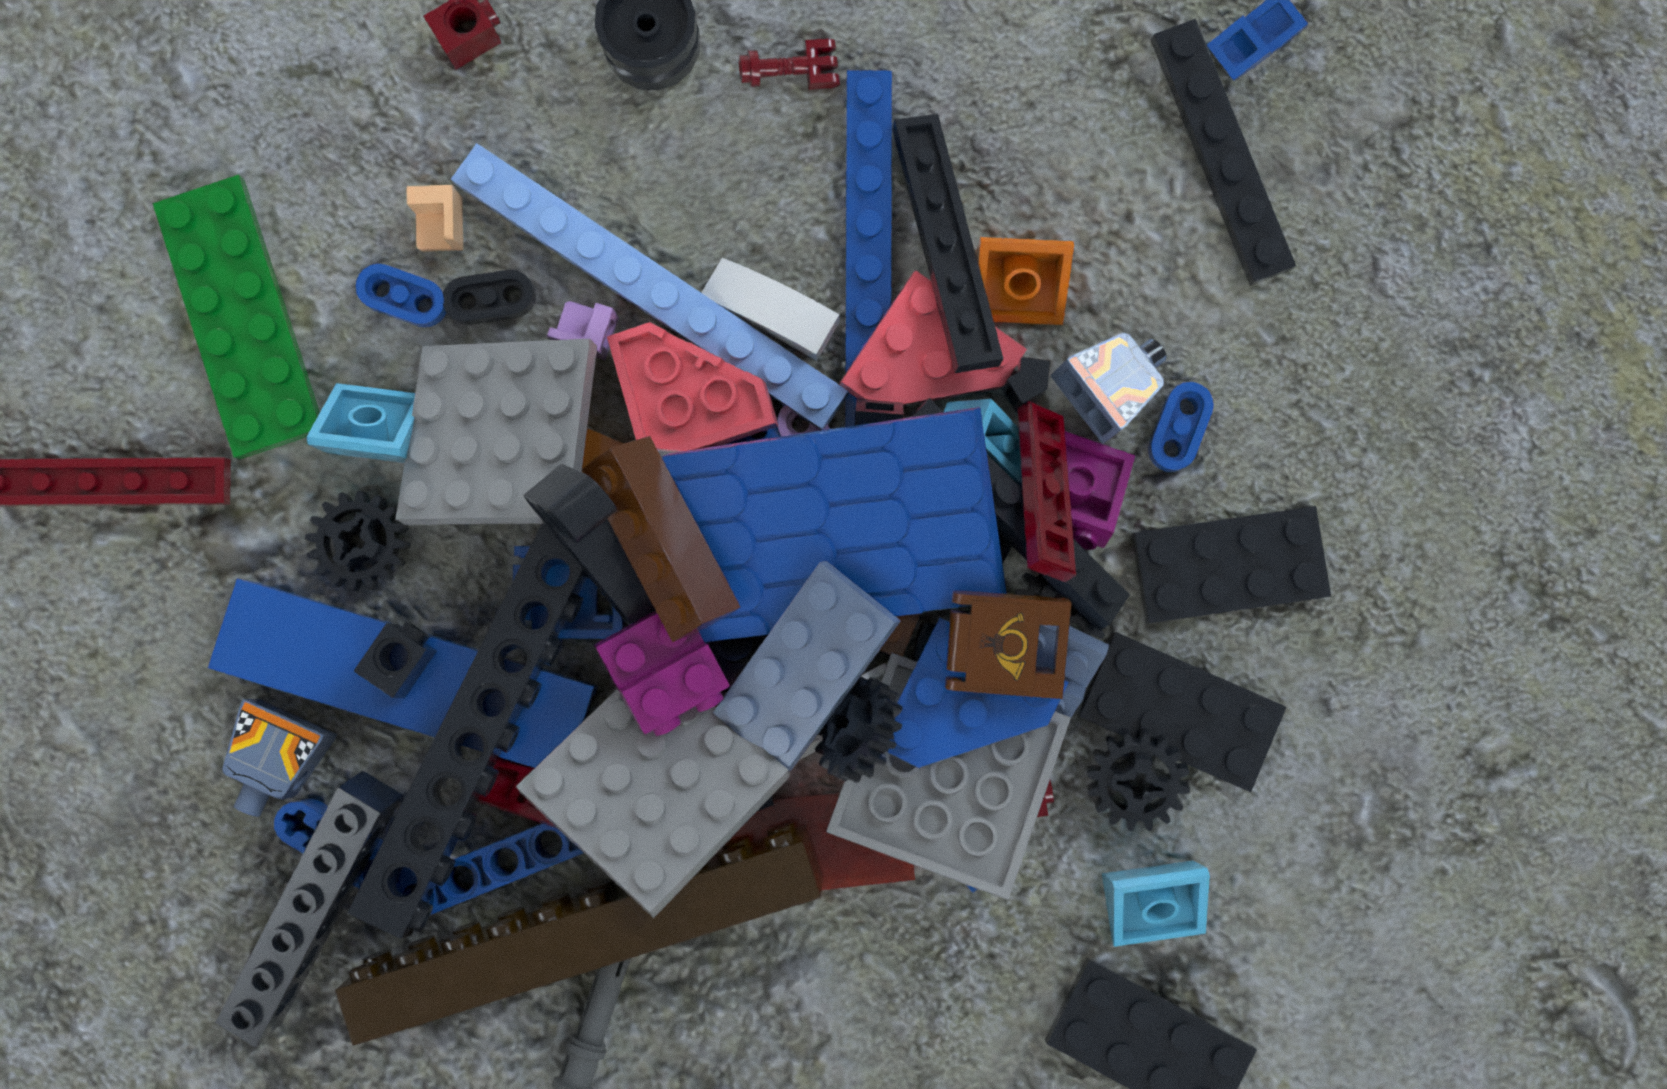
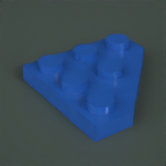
(950, 722)

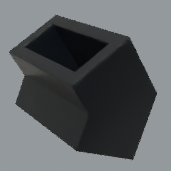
(1028, 382)

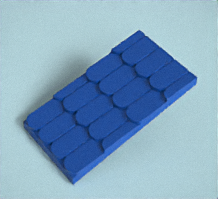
(883, 502)

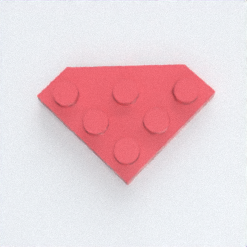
(911, 358)
(686, 393)

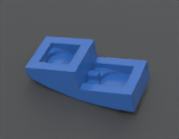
(1256, 36)

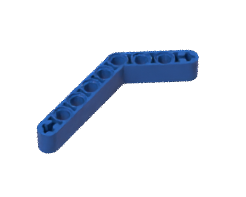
(482, 862)

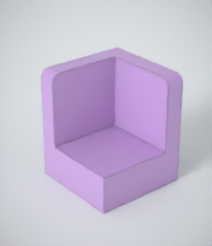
(586, 323)

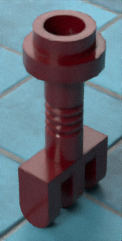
(812, 64)

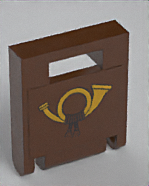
(1000, 644)

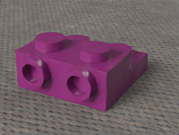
(1096, 488)
(659, 675)

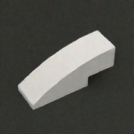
(772, 308)

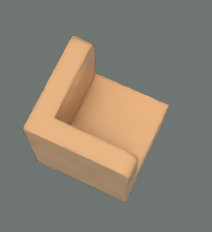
(437, 217)

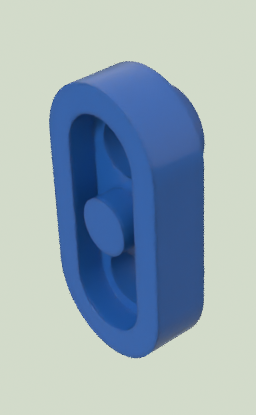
(404, 295)
(1179, 428)

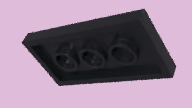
(1231, 564)
(1208, 718)
(1143, 1036)

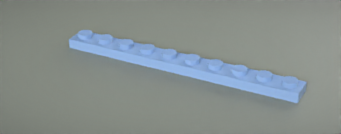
(648, 285)

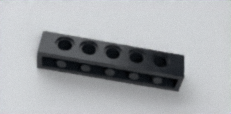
(309, 907)

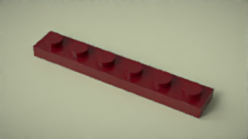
(115, 481)

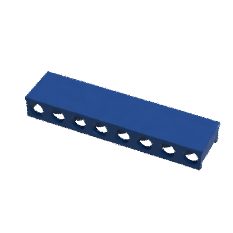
(316, 647)

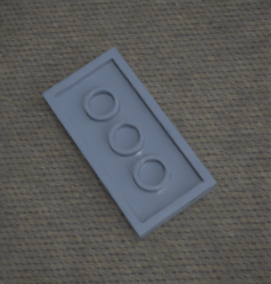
(806, 665)

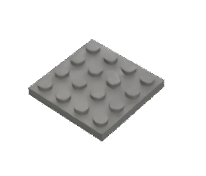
(493, 428)
(648, 802)
(958, 814)

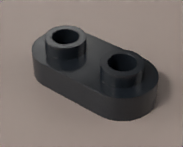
(490, 294)

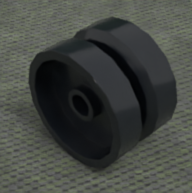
(648, 40)

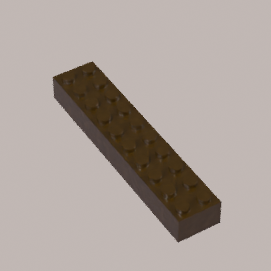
(574, 936)

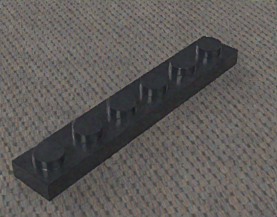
(1223, 152)
(947, 244)
(1092, 589)

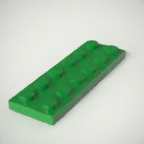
(238, 316)

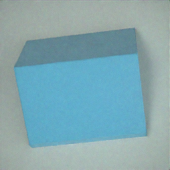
(365, 423)
(1157, 902)

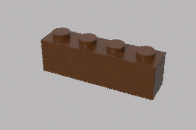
(662, 539)

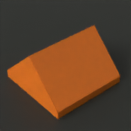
(1026, 278)

